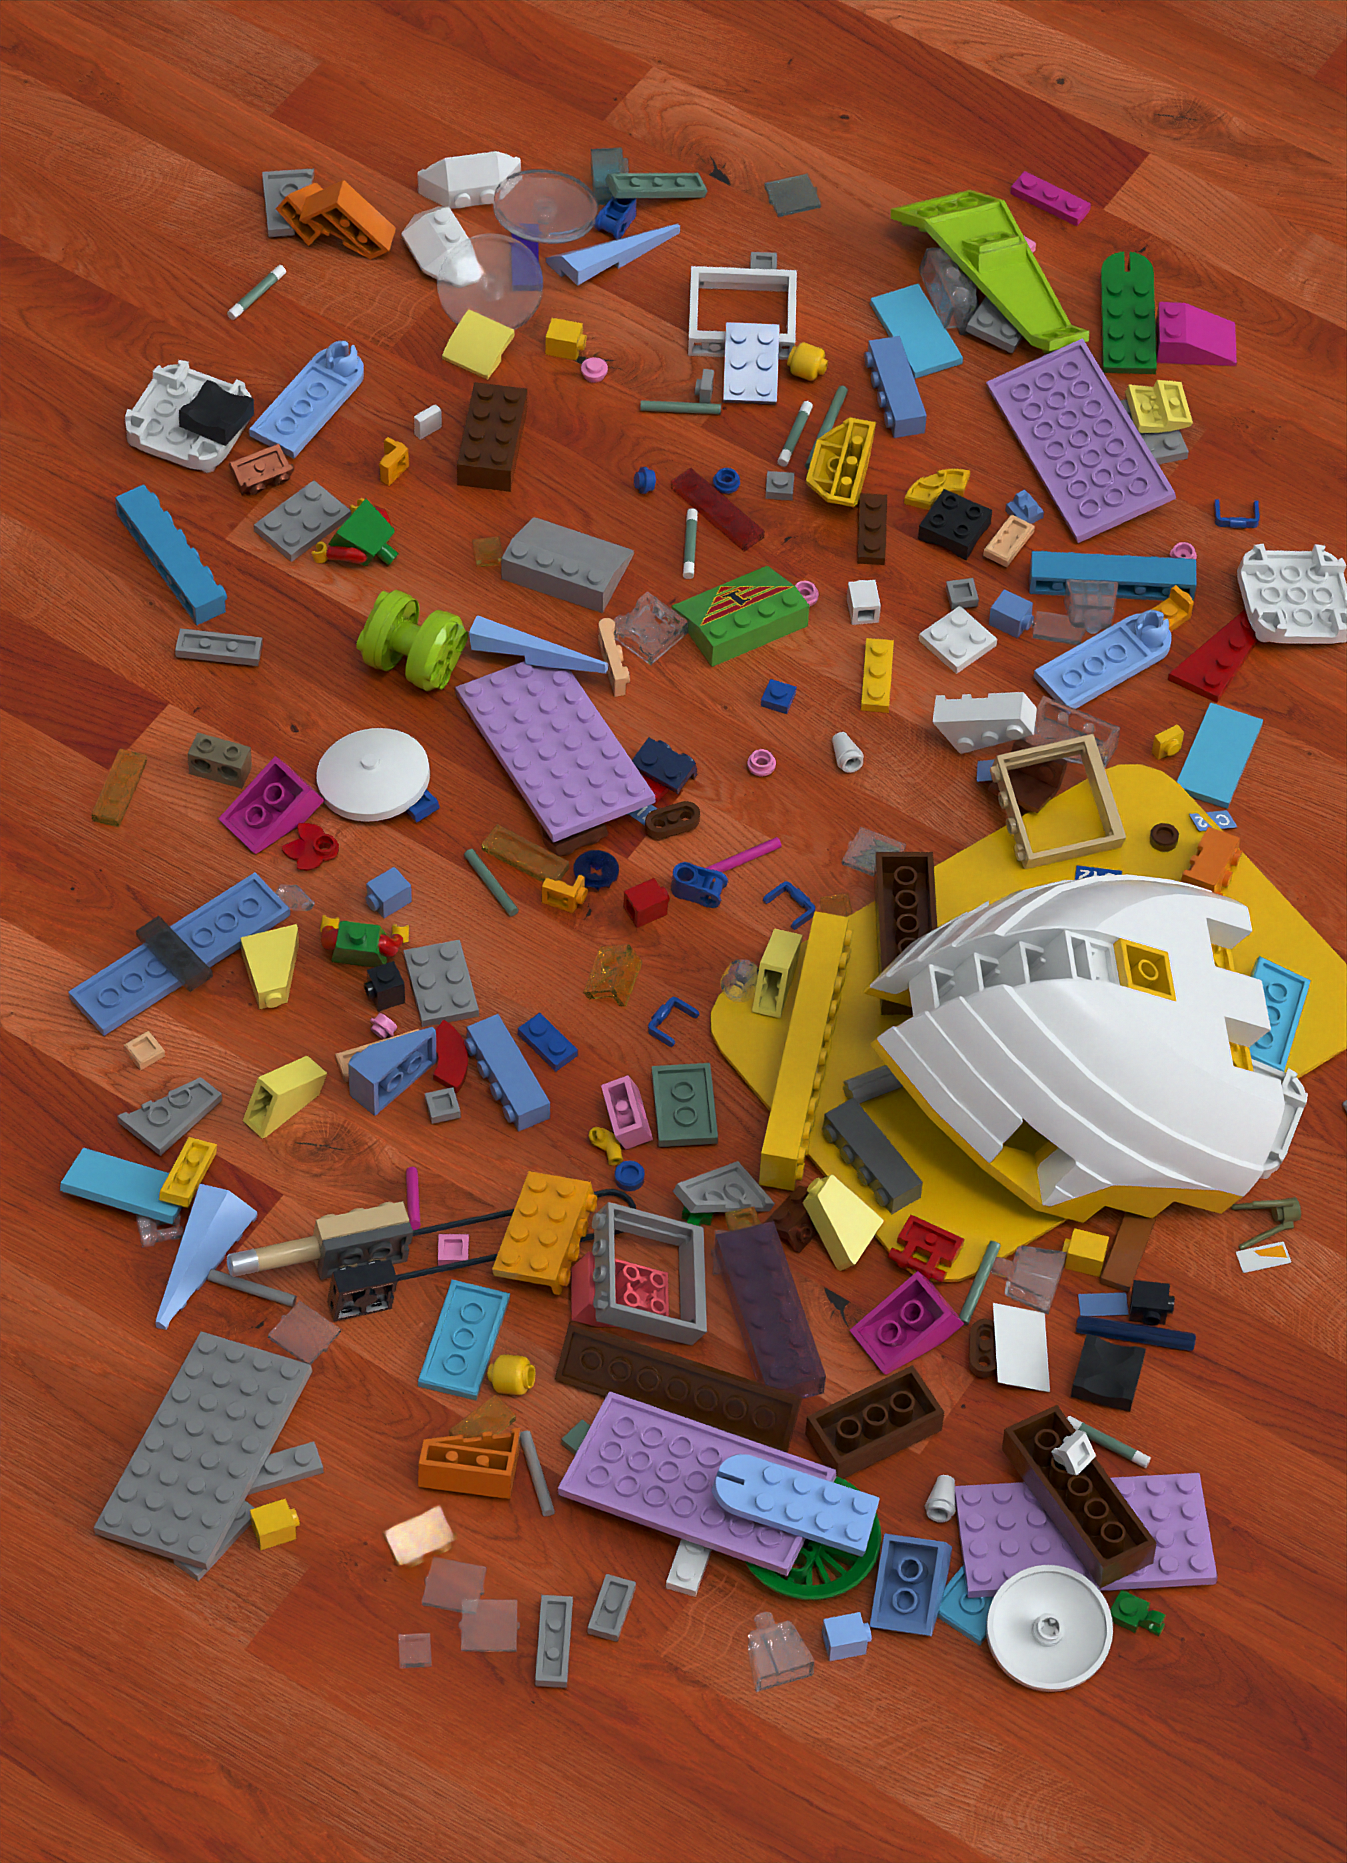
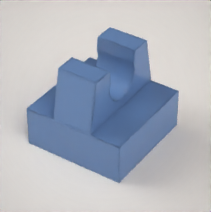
(1025, 507)

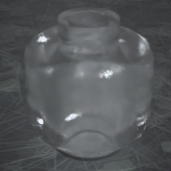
(740, 980)

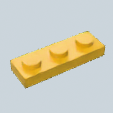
(877, 675)
(188, 1172)

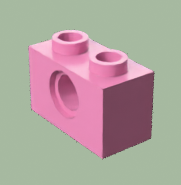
(626, 1112)

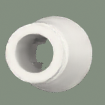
(847, 753)
(941, 1501)

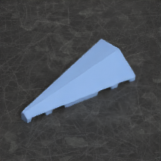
(591, 260)
(498, 638)
(211, 1230)

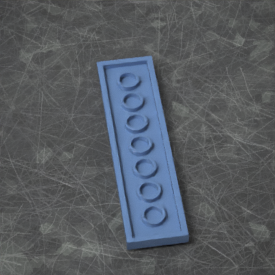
(210, 931)

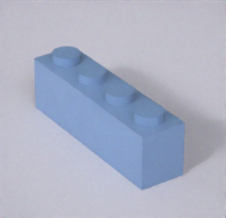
(895, 387)
(507, 1072)

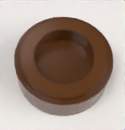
(1164, 837)

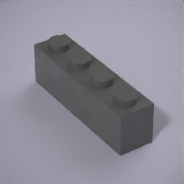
(872, 1156)

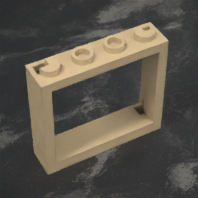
(1100, 787)

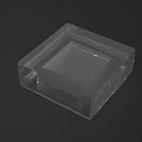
(295, 897)
(415, 1650)

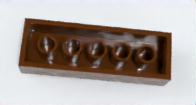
(903, 908)
(1082, 1507)

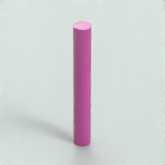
(746, 855)
(413, 1197)

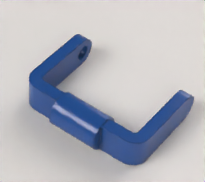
(1237, 522)
(803, 900)
(660, 1015)

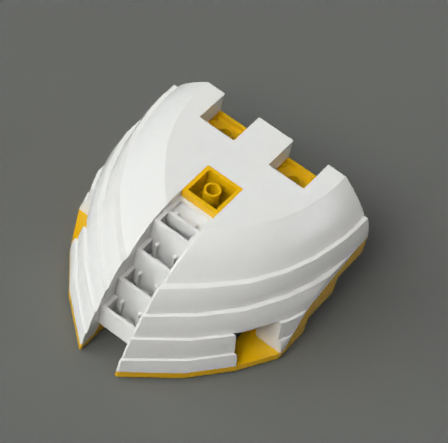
(1106, 1028)

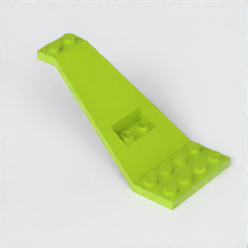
(994, 254)

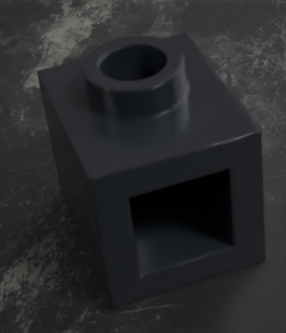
(385, 986)
(1150, 1302)

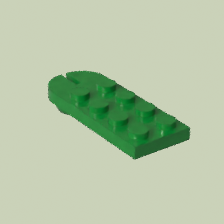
(1128, 315)

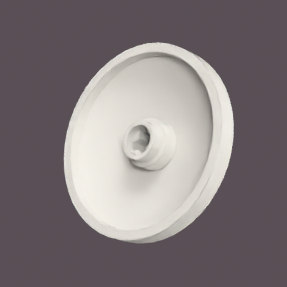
(373, 774)
(1049, 1628)

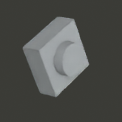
(763, 260)
(704, 386)
(779, 485)
(962, 593)
(442, 1105)

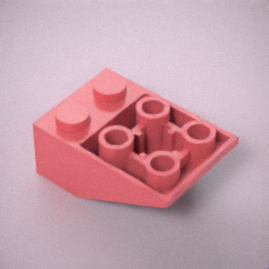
(634, 1287)

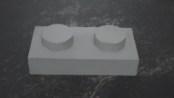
(611, 1607)

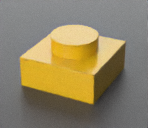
(1168, 742)

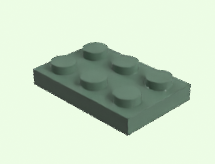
(684, 1104)

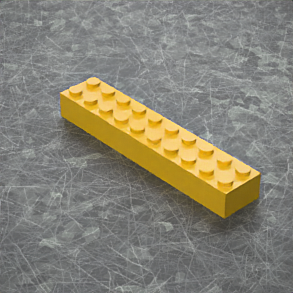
(806, 1052)

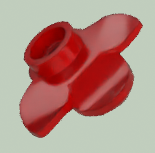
(308, 847)

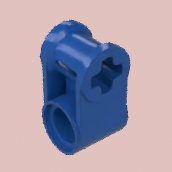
(616, 216)
(698, 884)

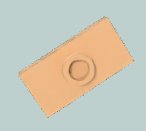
(1009, 540)

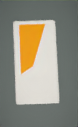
(1263, 1257)

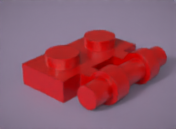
(929, 1241)

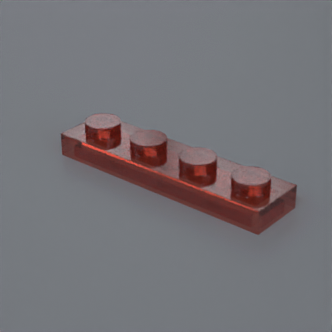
(717, 509)

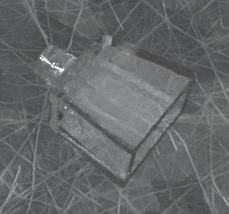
(1090, 603)
(1032, 1276)
(777, 1653)

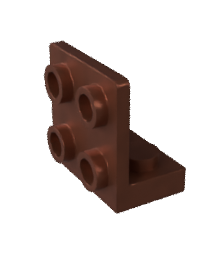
(1034, 783)

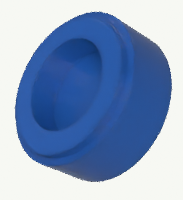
(629, 1176)

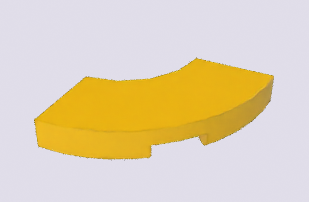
(927, 490)

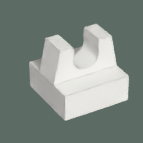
(1074, 1452)

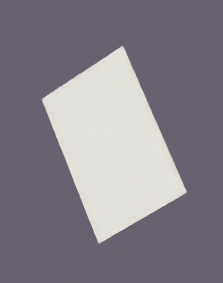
(1021, 1347)

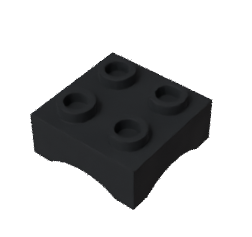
(216, 413)
(955, 523)
(1108, 1373)

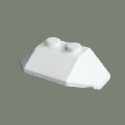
(466, 178)
(432, 236)

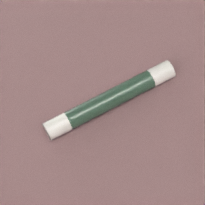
(256, 292)
(795, 433)
(690, 543)
(1111, 1443)

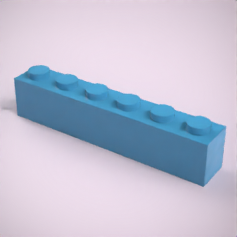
(171, 554)
(1137, 575)

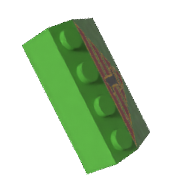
(743, 614)

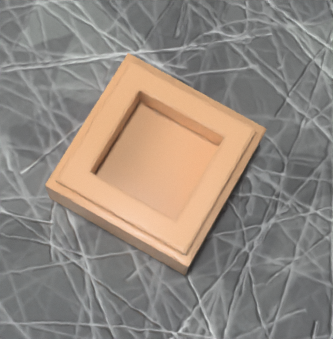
(144, 1050)

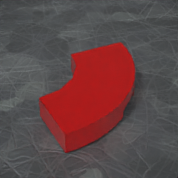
(451, 1057)

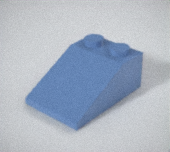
(390, 1067)
(910, 1584)

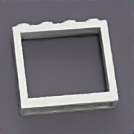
(739, 279)

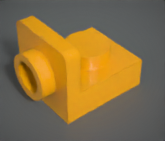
(394, 462)
(1176, 607)
(562, 895)

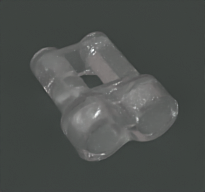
(150, 1234)

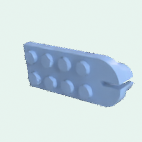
(310, 399)
(1106, 659)
(795, 1502)

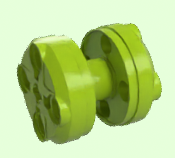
(395, 632)

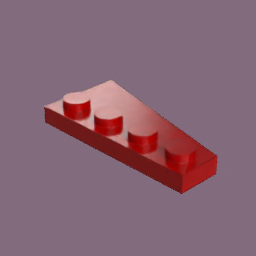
(1217, 660)

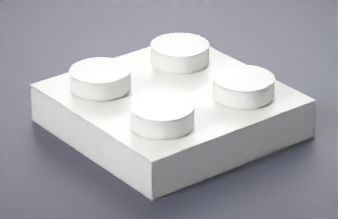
(958, 639)

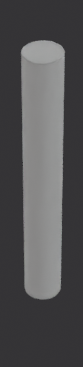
(252, 1288)
(536, 1473)

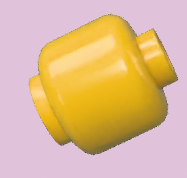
(807, 361)
(511, 1374)

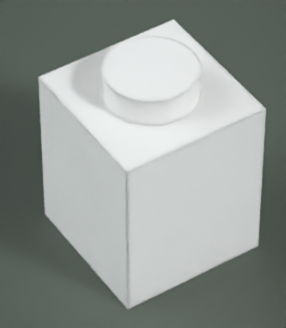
(863, 602)

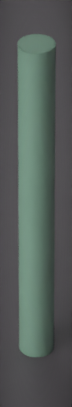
(830, 417)

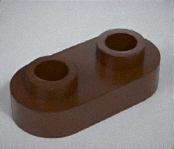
(671, 820)
(982, 1350)

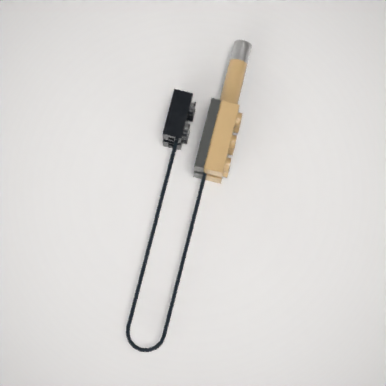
(360, 1254)

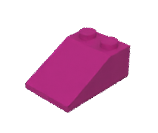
(1193, 336)
(271, 806)
(906, 1324)

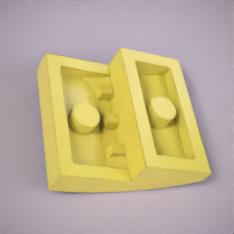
(478, 344)
(1158, 407)

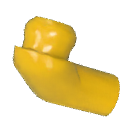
(608, 1142)

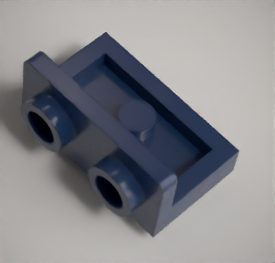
(664, 765)

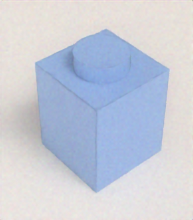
(845, 1636)

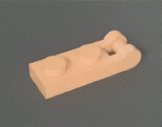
(613, 656)

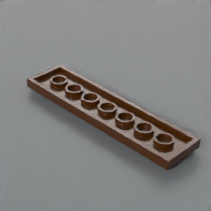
(677, 1385)

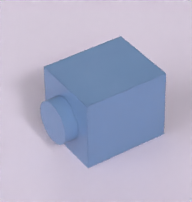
(1011, 614)
(388, 892)

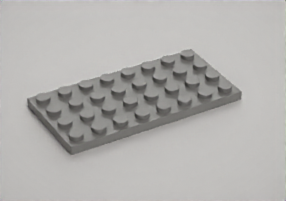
(203, 1450)

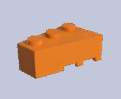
(350, 218)
(1213, 861)
(471, 1464)

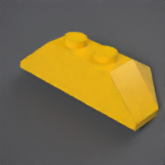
(842, 461)

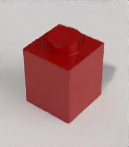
(646, 902)

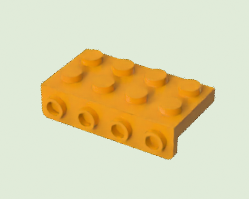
(546, 1230)

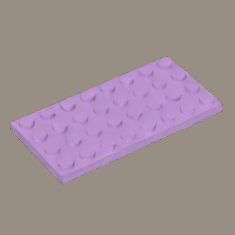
(1080, 440)
(555, 747)
(662, 1476)
(1010, 1531)

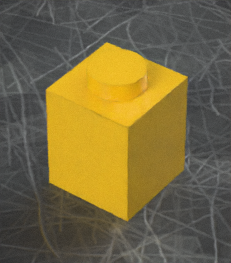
(565, 339)
(1085, 1252)
(274, 1524)

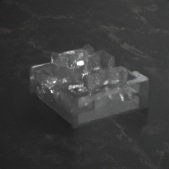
(653, 638)

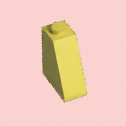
(271, 964)
(776, 972)
(283, 1094)
(841, 1220)

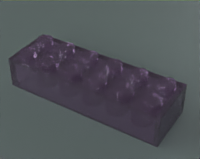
(769, 1310)

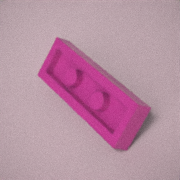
(1050, 198)

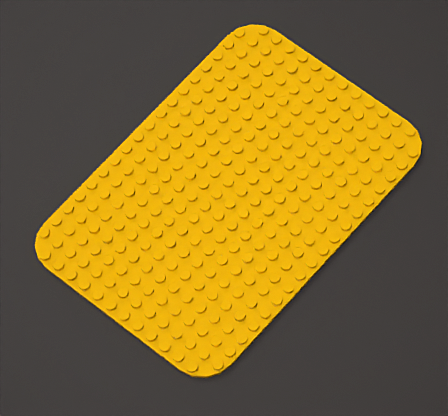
(954, 1187)

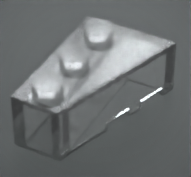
(948, 288)
(1061, 722)

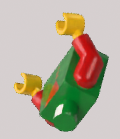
(360, 537)
(361, 942)

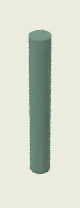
(680, 407)
(491, 882)
(979, 1282)

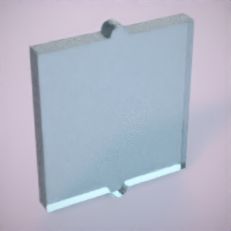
(792, 195)

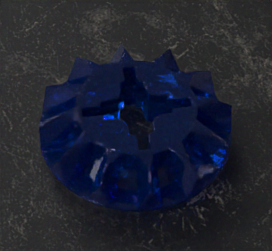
(598, 860)

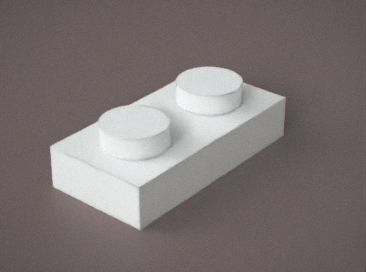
(688, 1568)

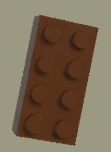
(492, 437)
(874, 1422)

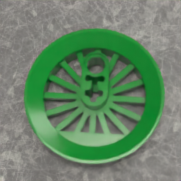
(820, 1554)

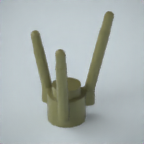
(1282, 1210)

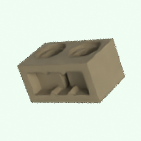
(219, 760)

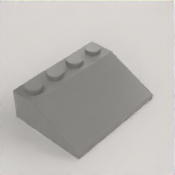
(565, 564)

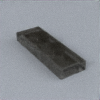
(174, 953)

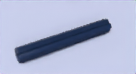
(1135, 1333)

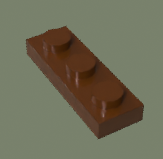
(872, 529)

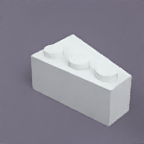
(984, 721)

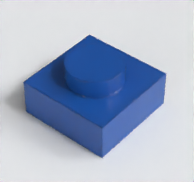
(778, 696)
(425, 806)

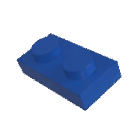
(547, 1042)

